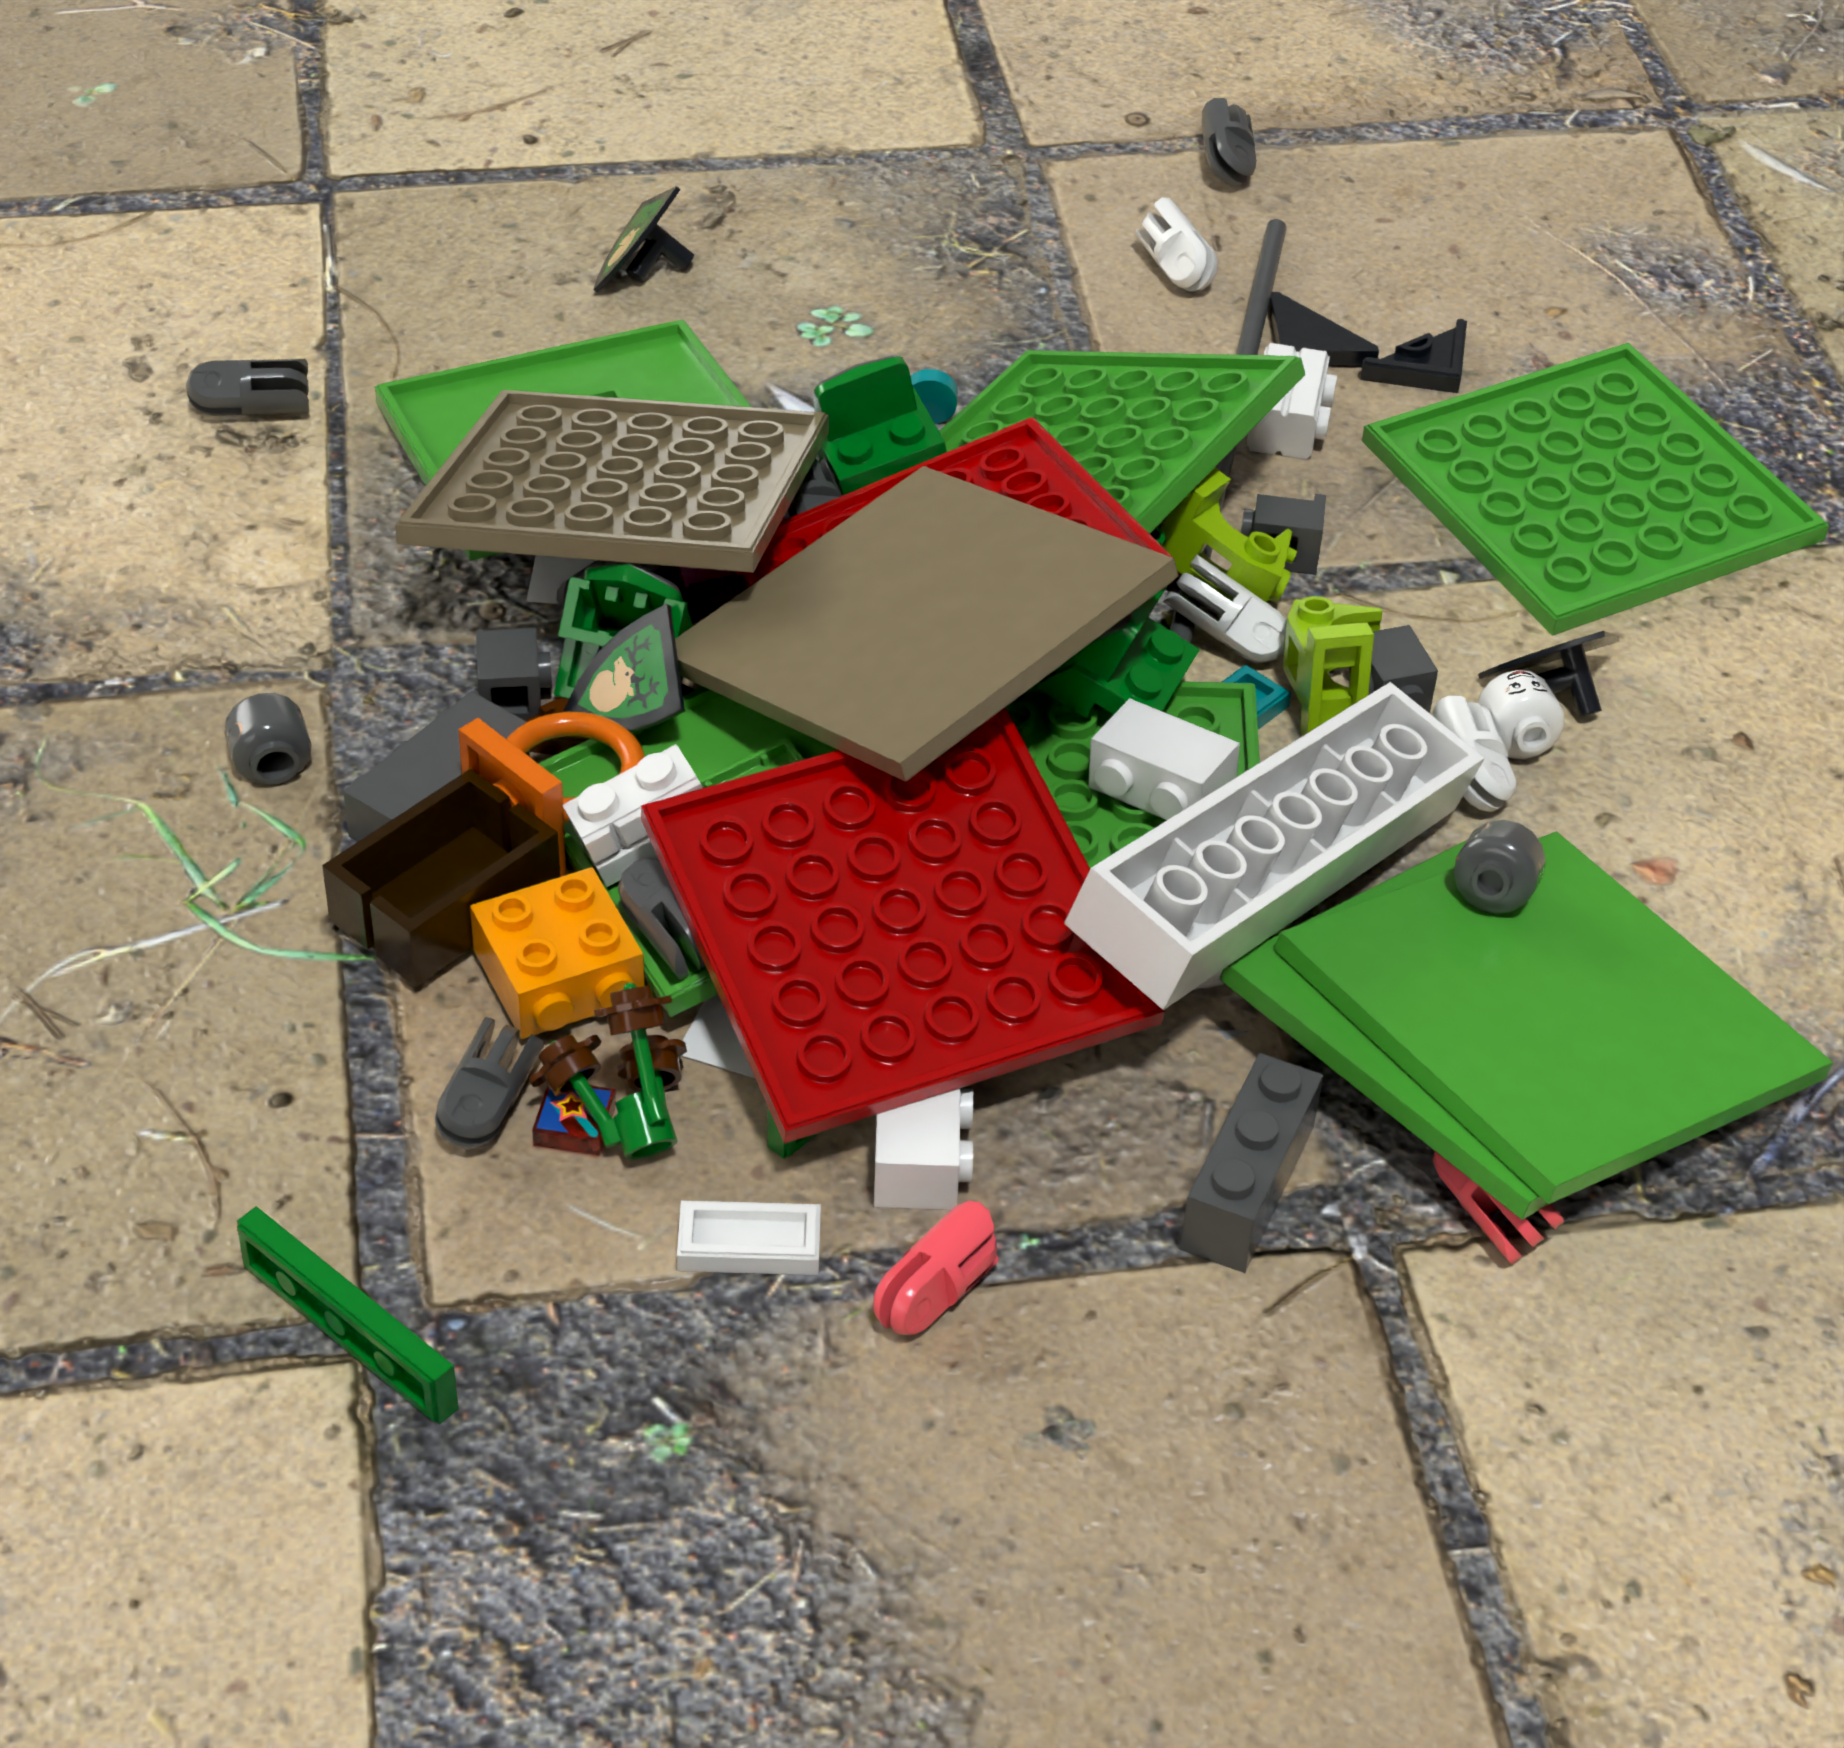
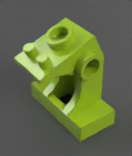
(1255, 559)
(1325, 638)

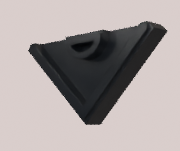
(1304, 328)
(1422, 362)

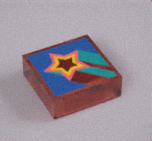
(567, 1123)

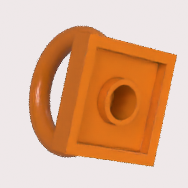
(525, 781)

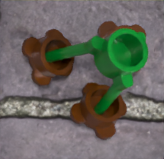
(649, 1066)

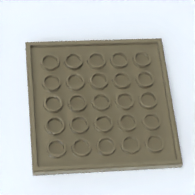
(618, 481)
(919, 619)

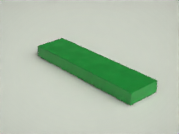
(348, 1316)

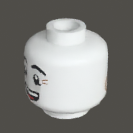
(1523, 711)

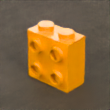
(555, 951)

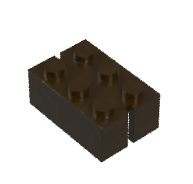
(422, 870)

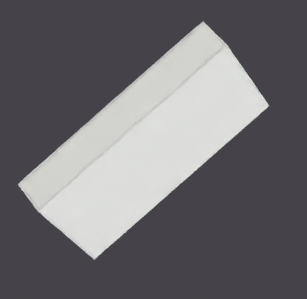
(749, 1237)

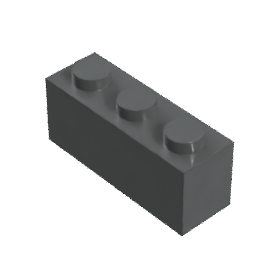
(419, 765)
(1251, 1162)

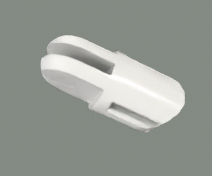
(1178, 247)
(1245, 623)
(1476, 727)

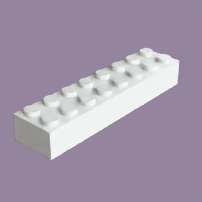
(1271, 844)

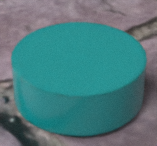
(937, 393)

